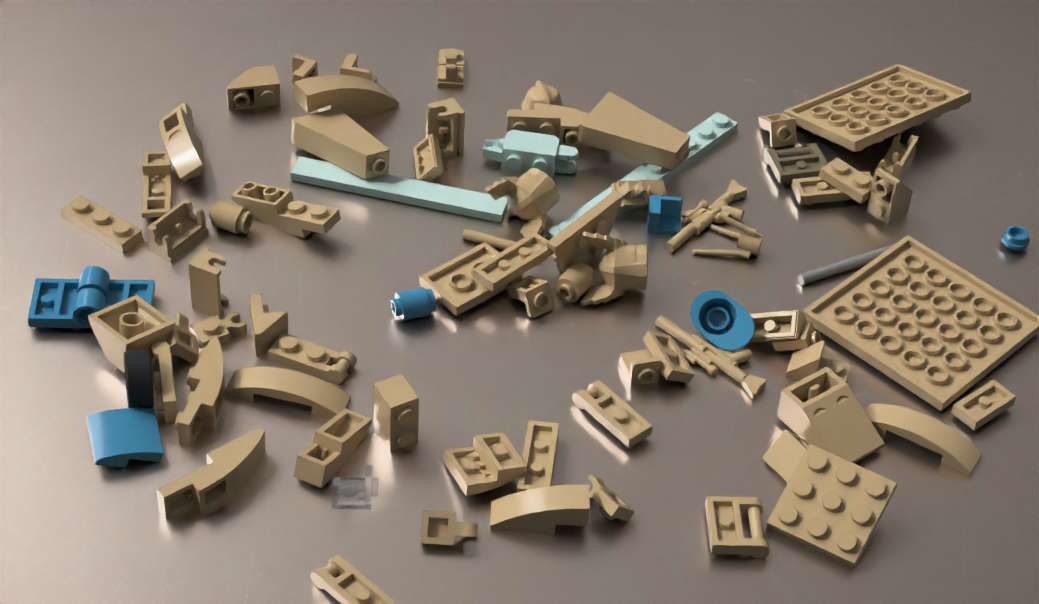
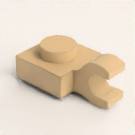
(181, 341)
(610, 503)
(440, 528)

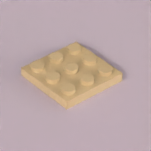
(831, 505)

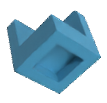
(664, 215)

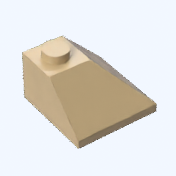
(129, 327)

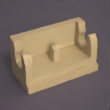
(447, 122)
(899, 157)
(176, 231)
(206, 283)

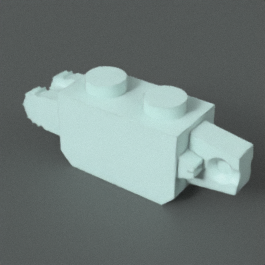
(531, 150)

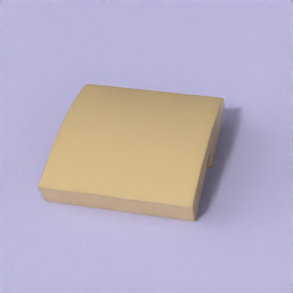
(486, 464)

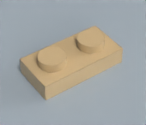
(847, 179)
(673, 363)
(983, 404)

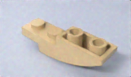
(548, 120)
(181, 142)
(279, 209)
(205, 394)
(224, 473)

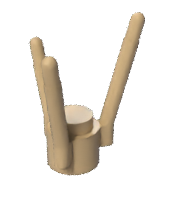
(748, 240)

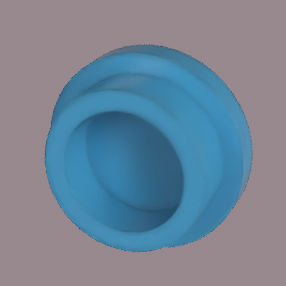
(1015, 238)

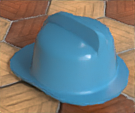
(722, 320)

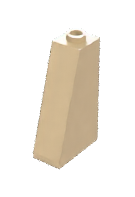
(634, 133)
(341, 142)

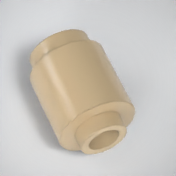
(230, 217)
(574, 282)

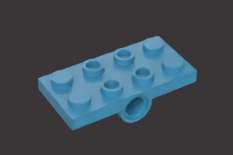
(70, 301)

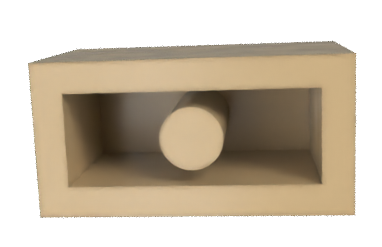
(396, 412)

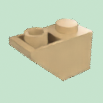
(254, 88)
(888, 197)

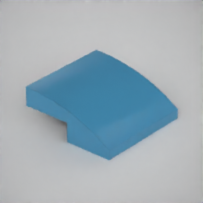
(124, 436)

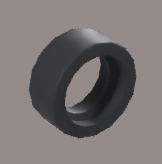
(138, 379)

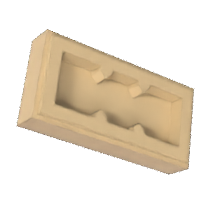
(428, 159)

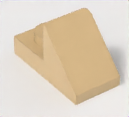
(265, 325)
(810, 361)

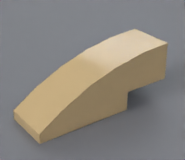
(331, 447)
(542, 509)

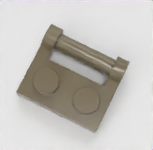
(795, 162)

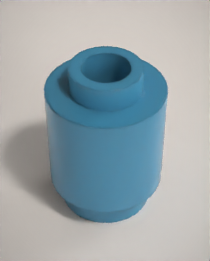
(413, 303)

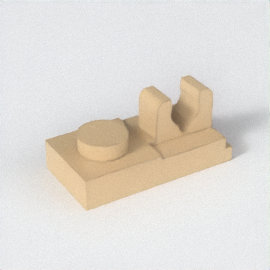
(451, 68)
(638, 192)

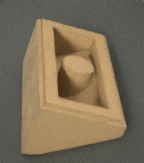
(777, 325)

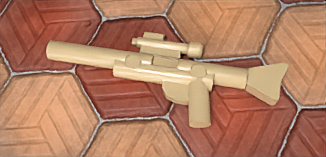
(701, 217)
(706, 354)

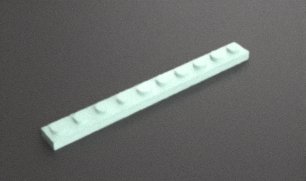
(702, 140)

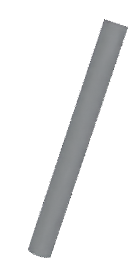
(840, 266)

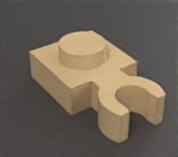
(218, 328)

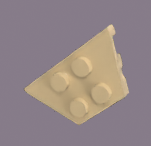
(571, 246)

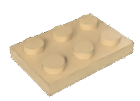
(454, 280)

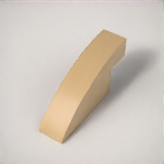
(351, 94)

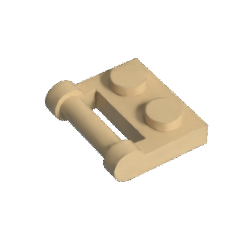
(726, 526)

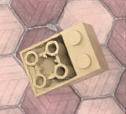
(829, 416)

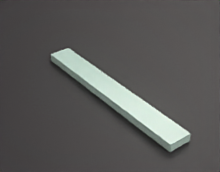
(401, 190)

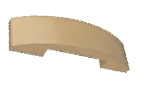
(156, 183)
(289, 386)
(928, 432)

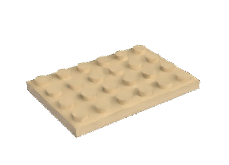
(878, 107)

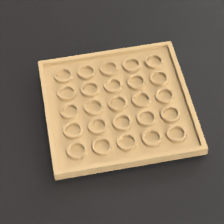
(923, 321)

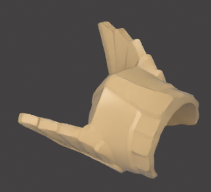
(528, 198)
(622, 268)

